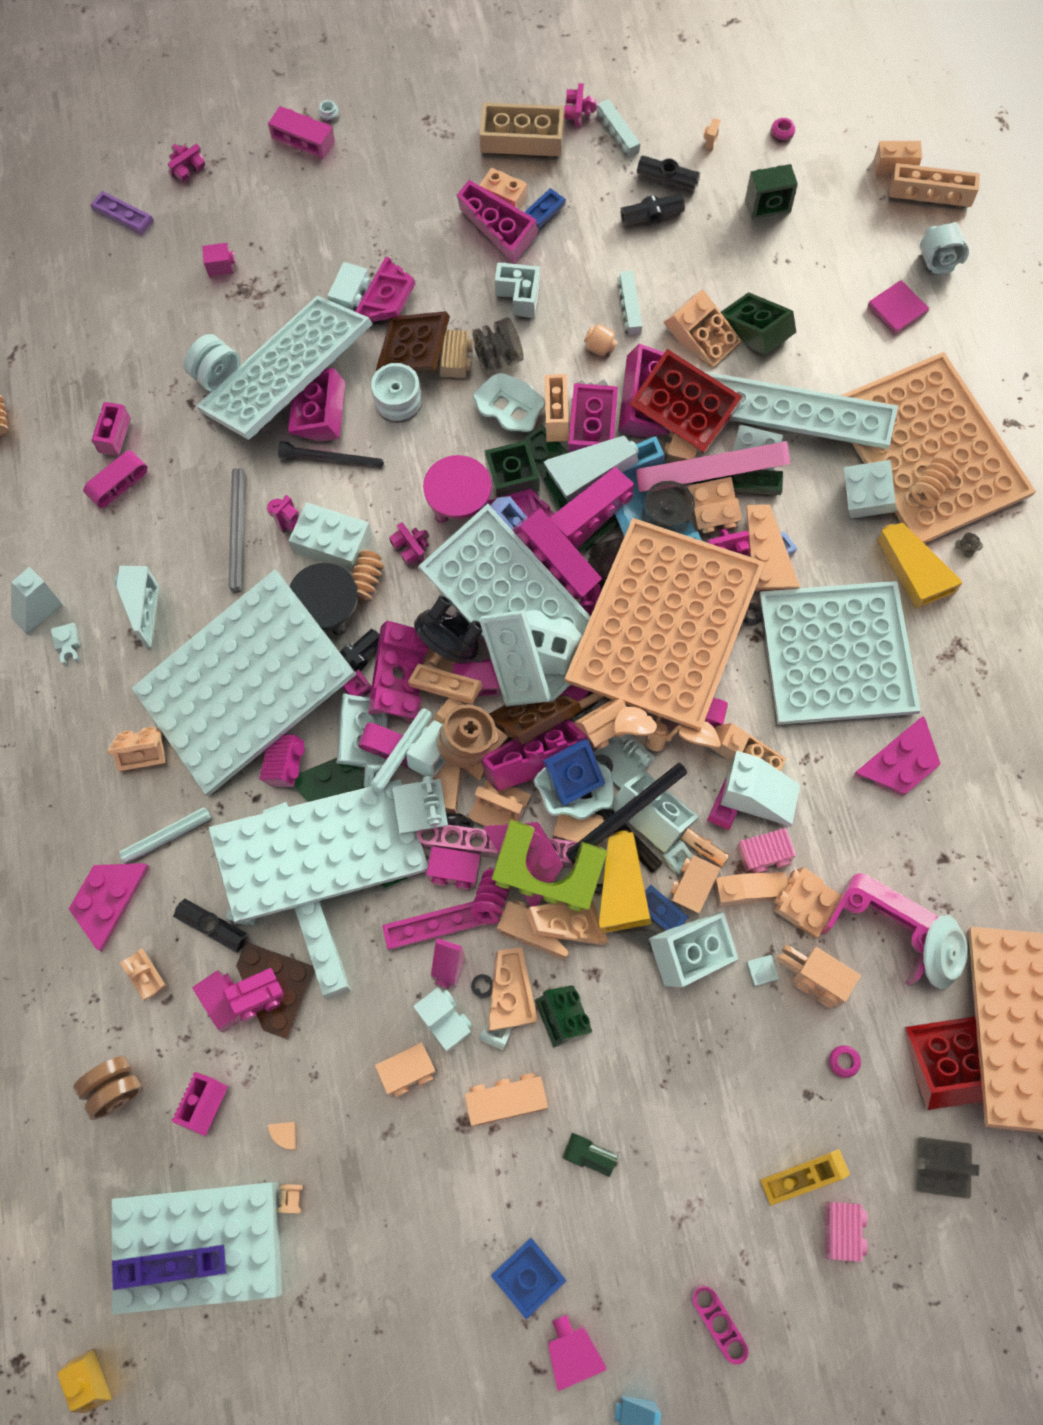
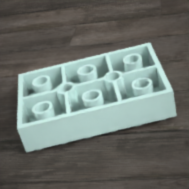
(235, 1216)

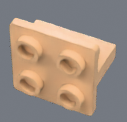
(138, 749)
(498, 807)

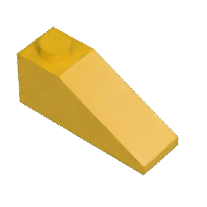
(805, 1177)

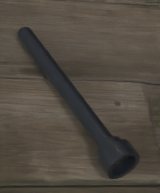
(287, 451)

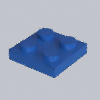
(574, 772)
(528, 1278)

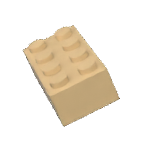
(521, 129)

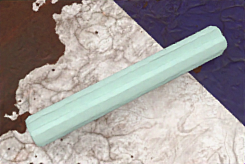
(399, 751)
(164, 835)

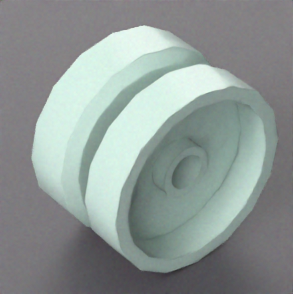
(210, 361)
(396, 391)

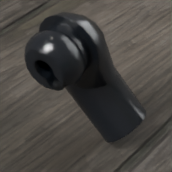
(459, 820)

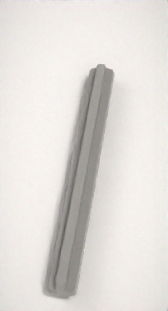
(236, 530)

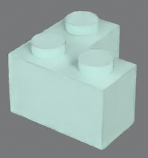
(521, 284)
(443, 1021)

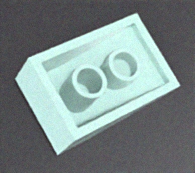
(139, 596)
(760, 789)
(693, 950)

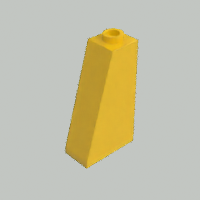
(916, 566)
(623, 892)

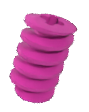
(489, 900)

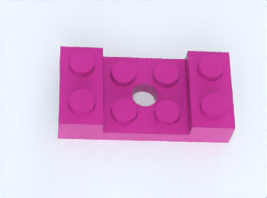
(401, 649)

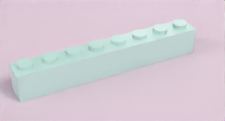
(320, 944)

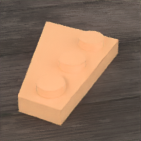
(567, 924)
(511, 992)

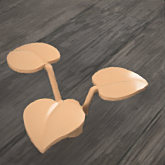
(636, 722)

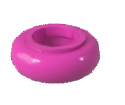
(783, 123)
(852, 1053)

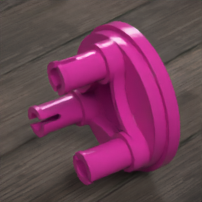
(456, 487)

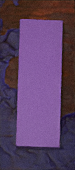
(121, 212)

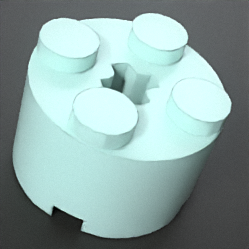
(944, 248)

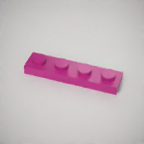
(430, 926)

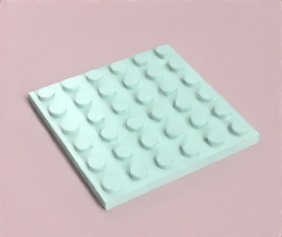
(838, 653)

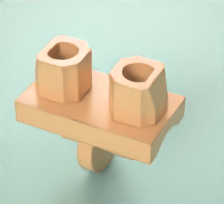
(143, 974)

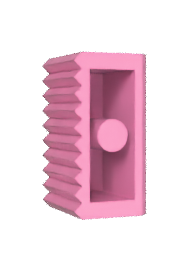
(766, 851)
(844, 1231)

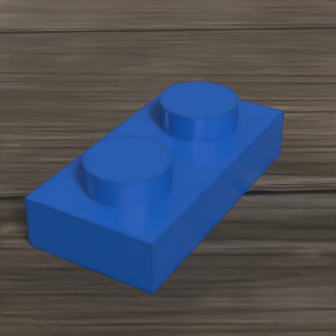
(546, 207)
(663, 910)

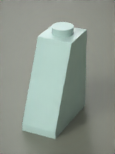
(31, 600)

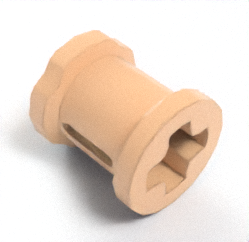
(290, 1198)

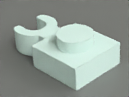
(65, 640)

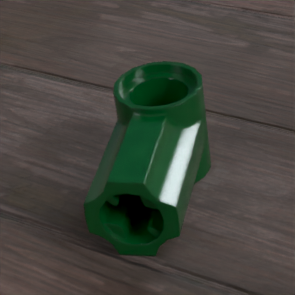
(585, 1153)

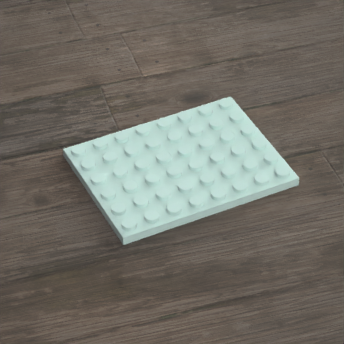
(242, 682)

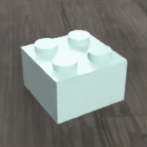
(870, 489)

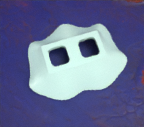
(518, 394)
(561, 628)
(580, 808)

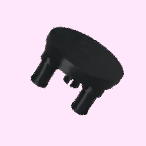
(327, 594)
(447, 633)

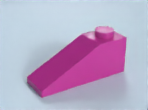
(447, 963)

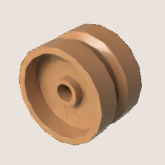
(466, 736)
(107, 1087)

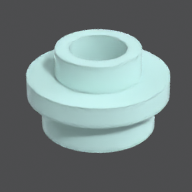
(328, 110)

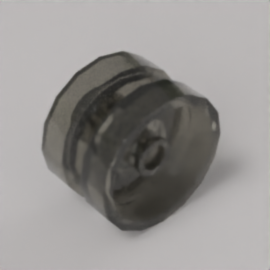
(669, 506)

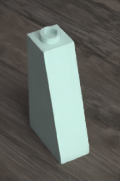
(585, 466)

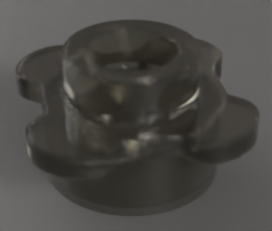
(973, 540)

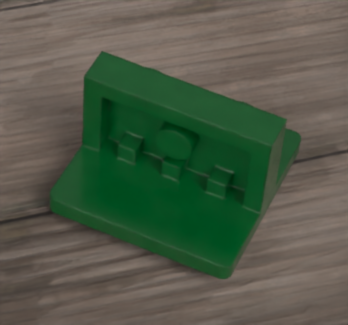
(563, 1015)

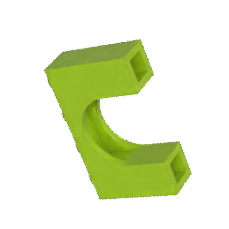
(575, 889)

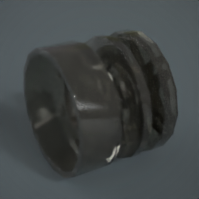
(501, 344)

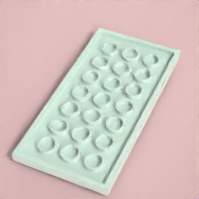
(283, 366)
(493, 572)
(313, 852)

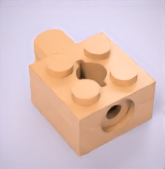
(820, 975)

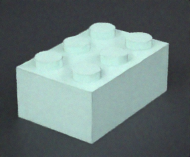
(329, 536)

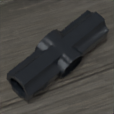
(668, 172)
(652, 209)
(362, 650)
(223, 933)

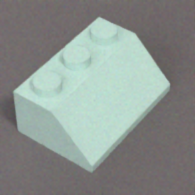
(663, 819)

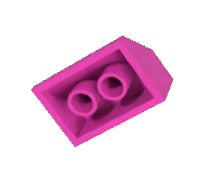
(319, 408)

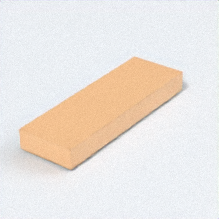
(445, 683)

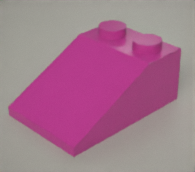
(592, 415)

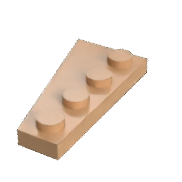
(768, 546)

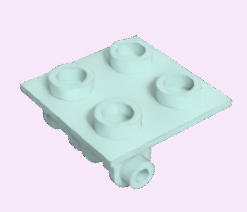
(751, 437)
(627, 756)
(420, 805)

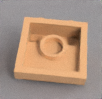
(715, 505)
(806, 901)

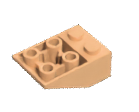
(703, 329)

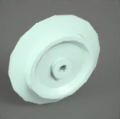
(944, 952)

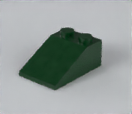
(760, 322)

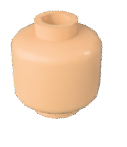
(600, 340)

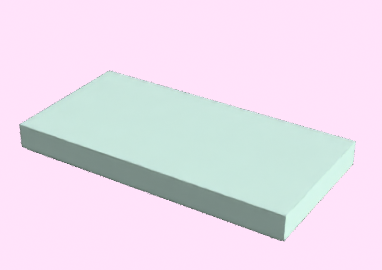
(515, 658)

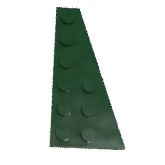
(546, 450)
(331, 780)

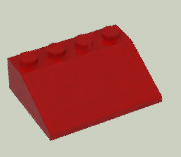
(686, 401)
(946, 1062)

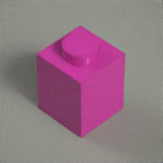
(218, 259)

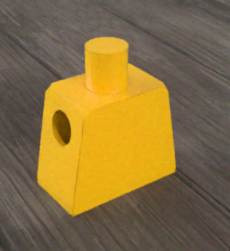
(84, 1383)

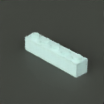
(618, 128)
(630, 302)

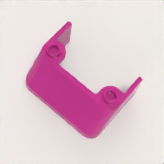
(865, 891)

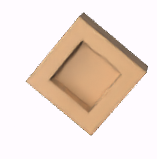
(711, 133)

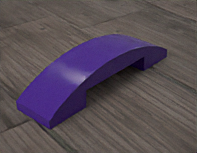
(168, 1267)

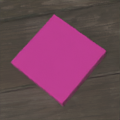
(898, 306)

